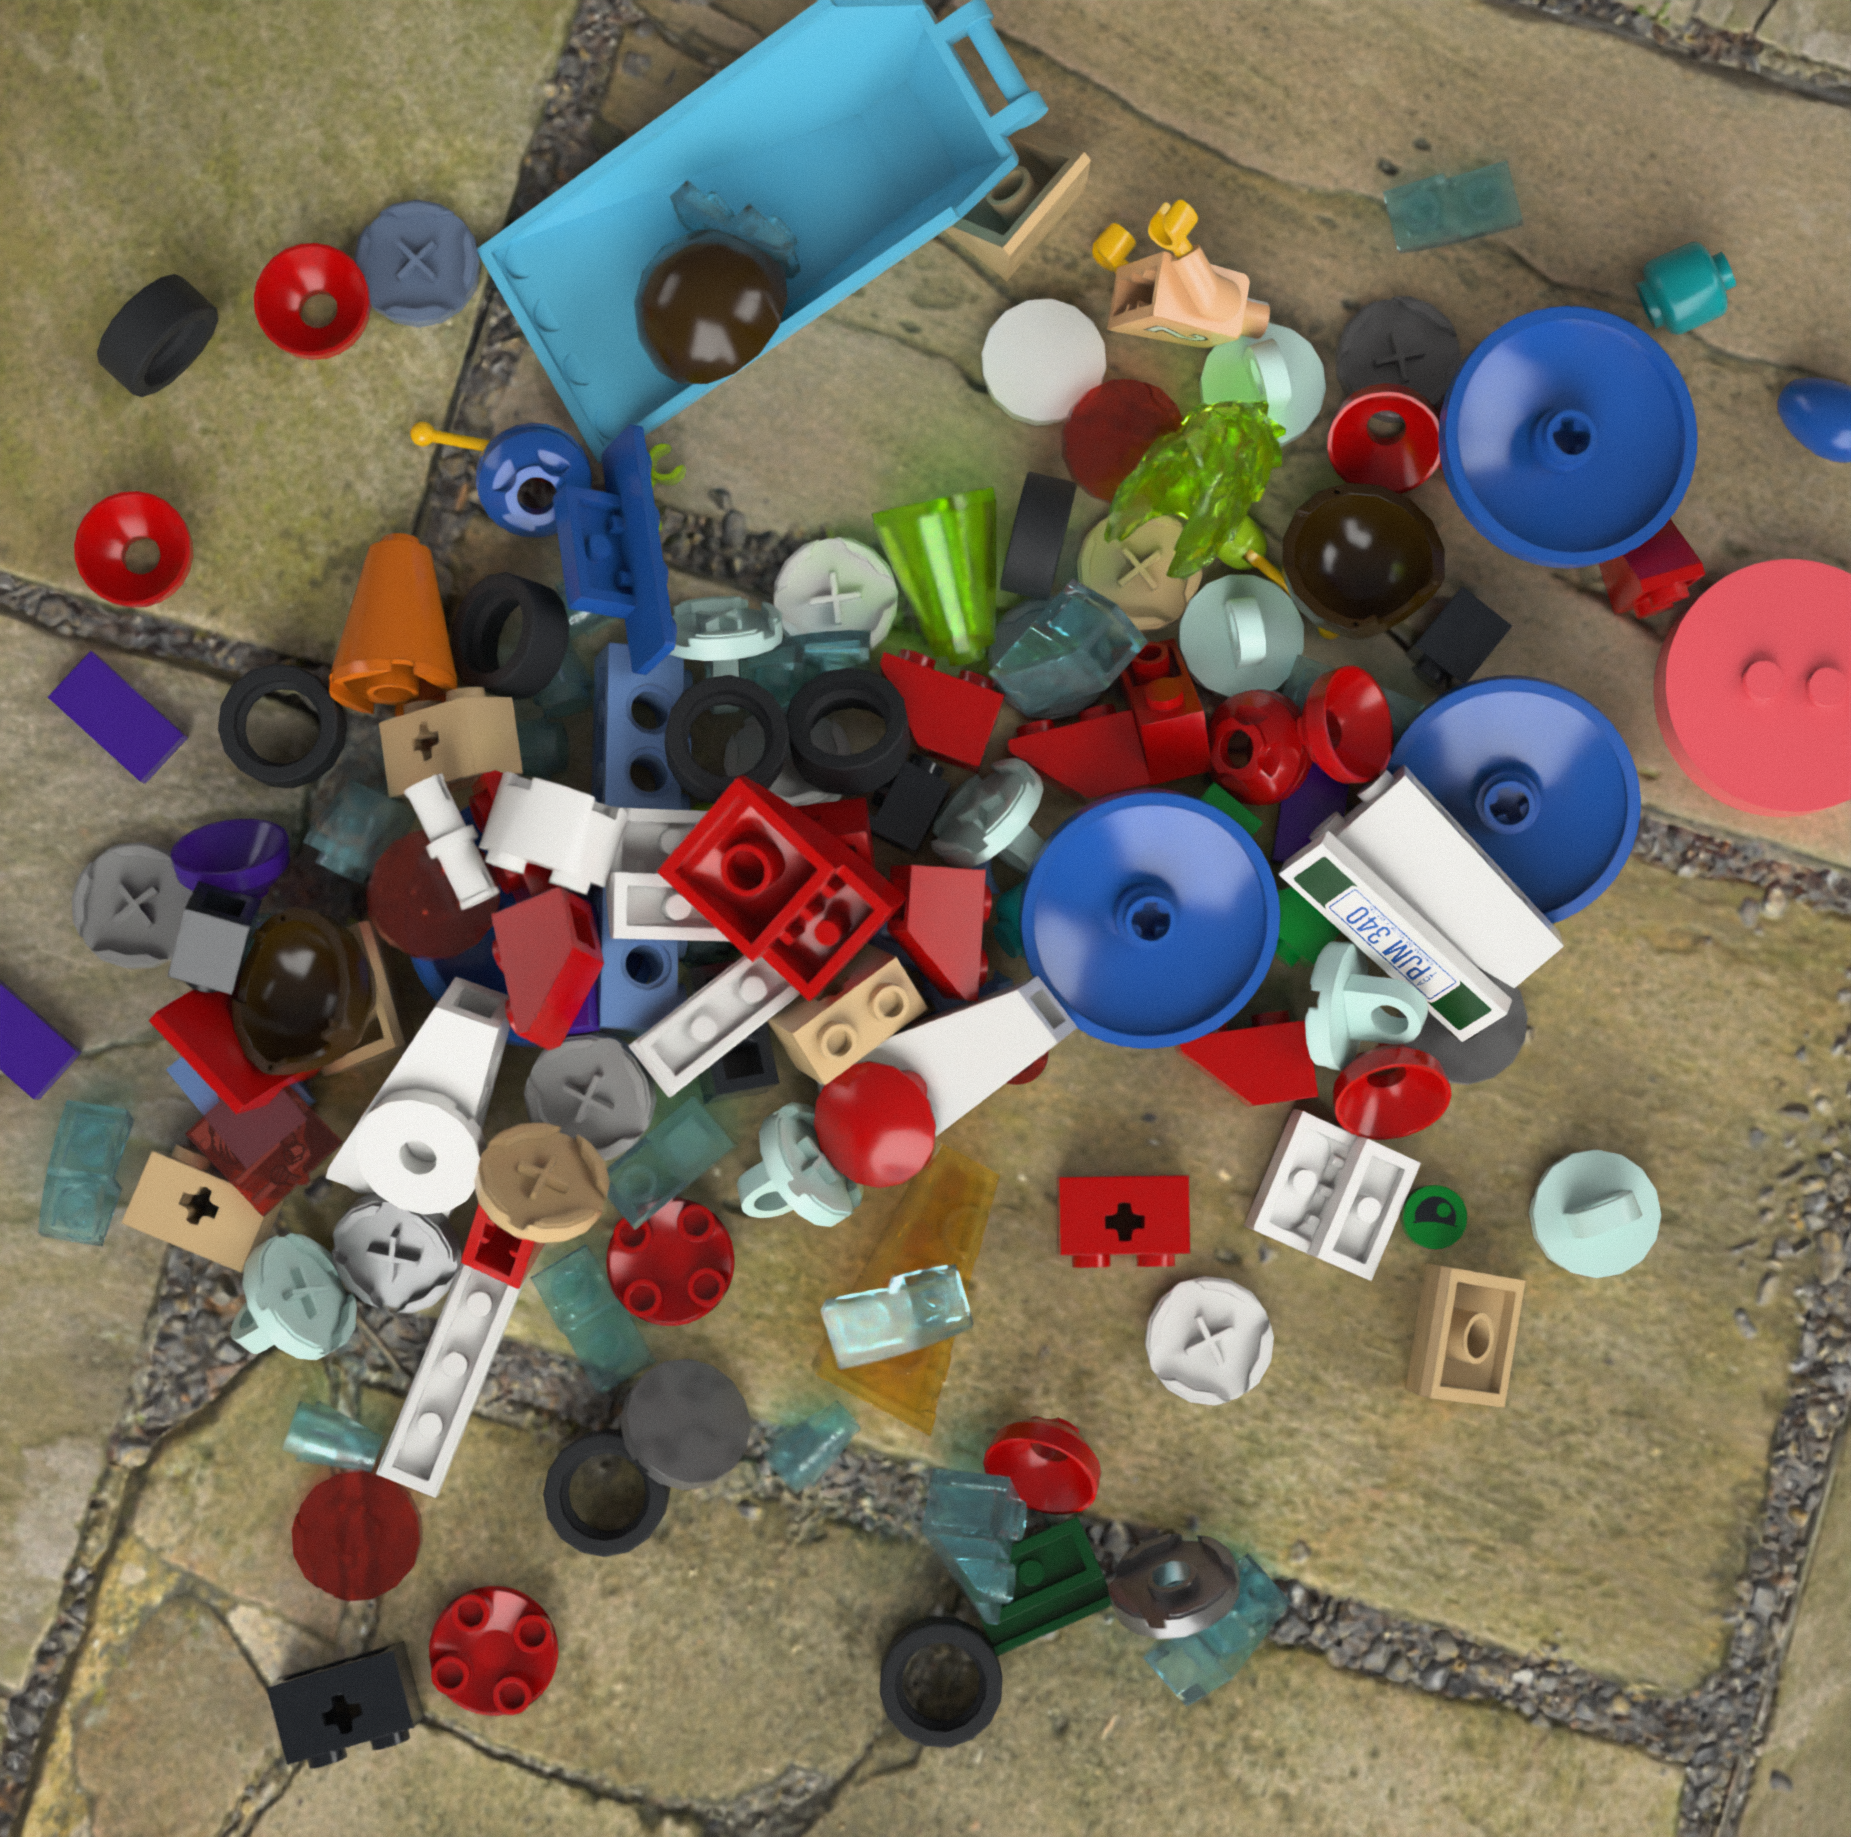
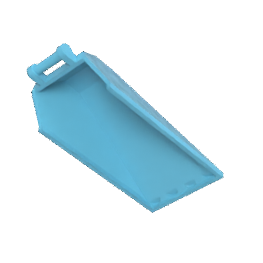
(836, 123)

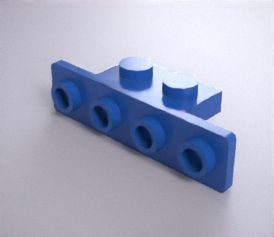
(615, 550)

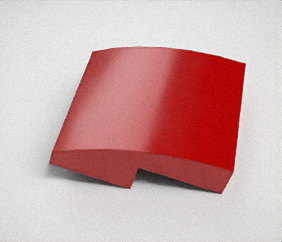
(204, 1035)

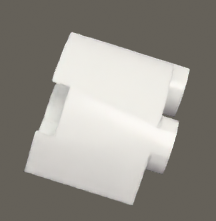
(552, 830)

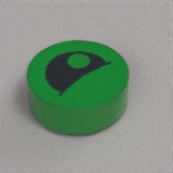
(1433, 1217)

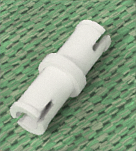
(452, 841)

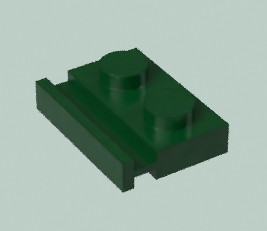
(1053, 1586)

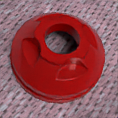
(296, 277)
(1392, 462)
(111, 530)
(1347, 725)
(1278, 758)
(1394, 1102)
(1046, 1463)

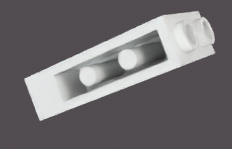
(1445, 876)
(976, 1046)
(452, 1056)

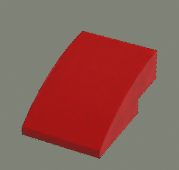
(780, 886)

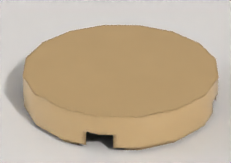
(1136, 571)
(541, 1182)

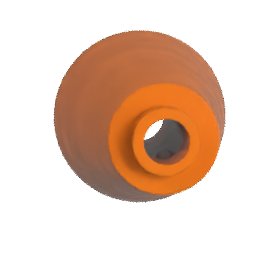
(395, 632)

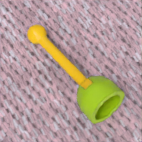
(1249, 551)

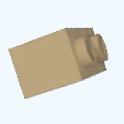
(450, 738)
(850, 1017)
(166, 1209)

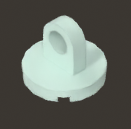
(1273, 369)
(722, 632)
(1240, 635)
(991, 819)
(1352, 1010)
(796, 1173)
(1595, 1213)
(293, 1300)

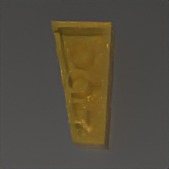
(933, 1226)

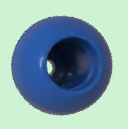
(1818, 416)

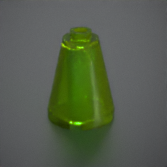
(947, 569)

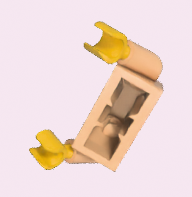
(1177, 293)

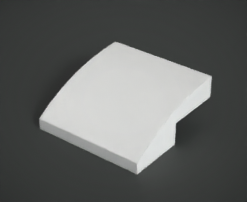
(637, 896)
(1332, 1194)

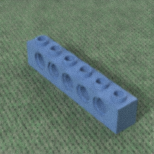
(618, 743)

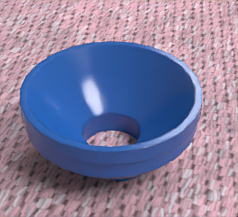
(523, 454)

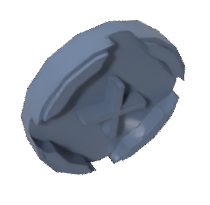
(418, 263)

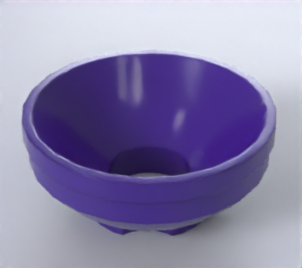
(233, 856)

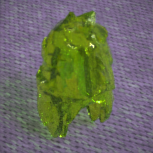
(1202, 472)

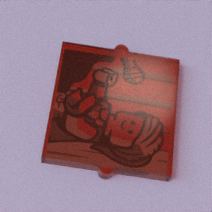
(266, 1148)

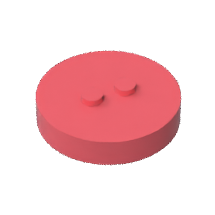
(1761, 688)

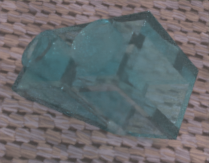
(1068, 651)
(358, 830)
(667, 1161)
(972, 1531)
(1214, 1656)

